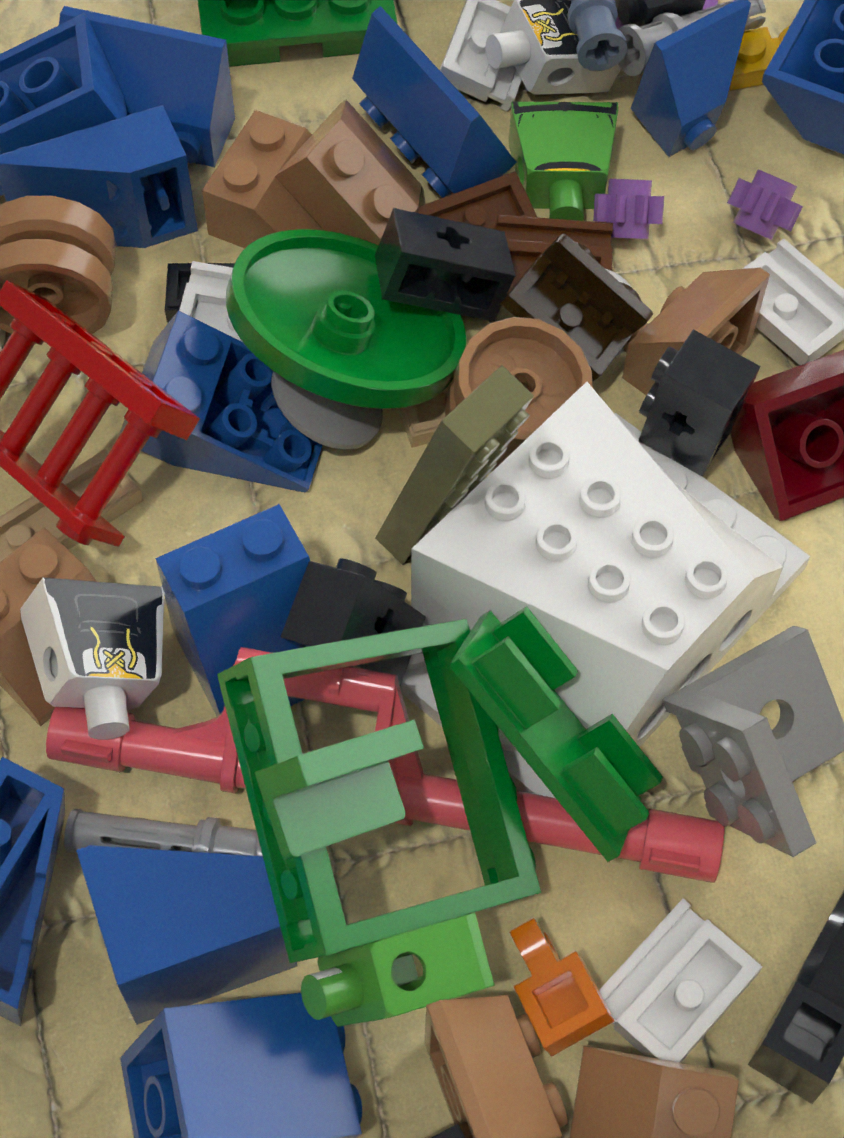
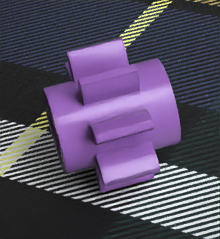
(765, 204)
(629, 208)

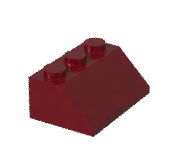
(795, 436)

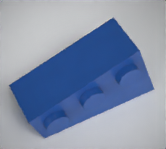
(29, 841)

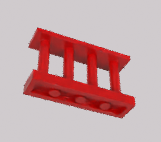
(109, 382)

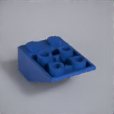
(121, 169)
(232, 394)

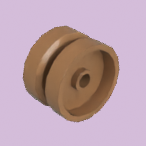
(60, 254)
(535, 355)

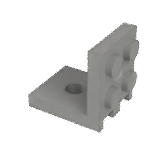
(737, 753)

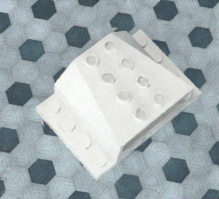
(615, 555)

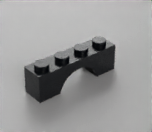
(808, 1029)

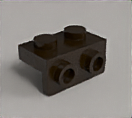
(581, 299)

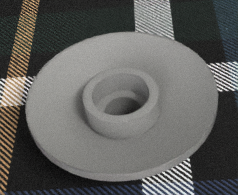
(323, 419)

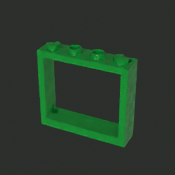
(305, 885)

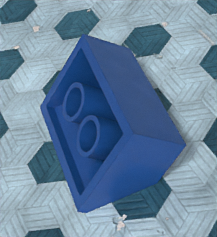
(173, 70)
(809, 73)
(56, 86)
(426, 111)

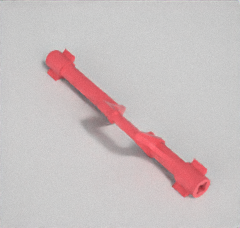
(207, 752)

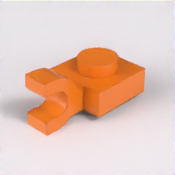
(559, 994)

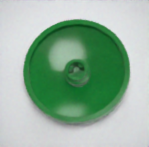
(319, 320)

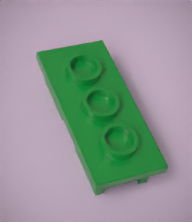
(260, 27)
(590, 770)

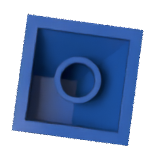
(691, 79)

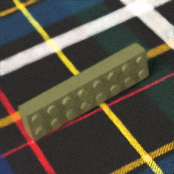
(456, 460)

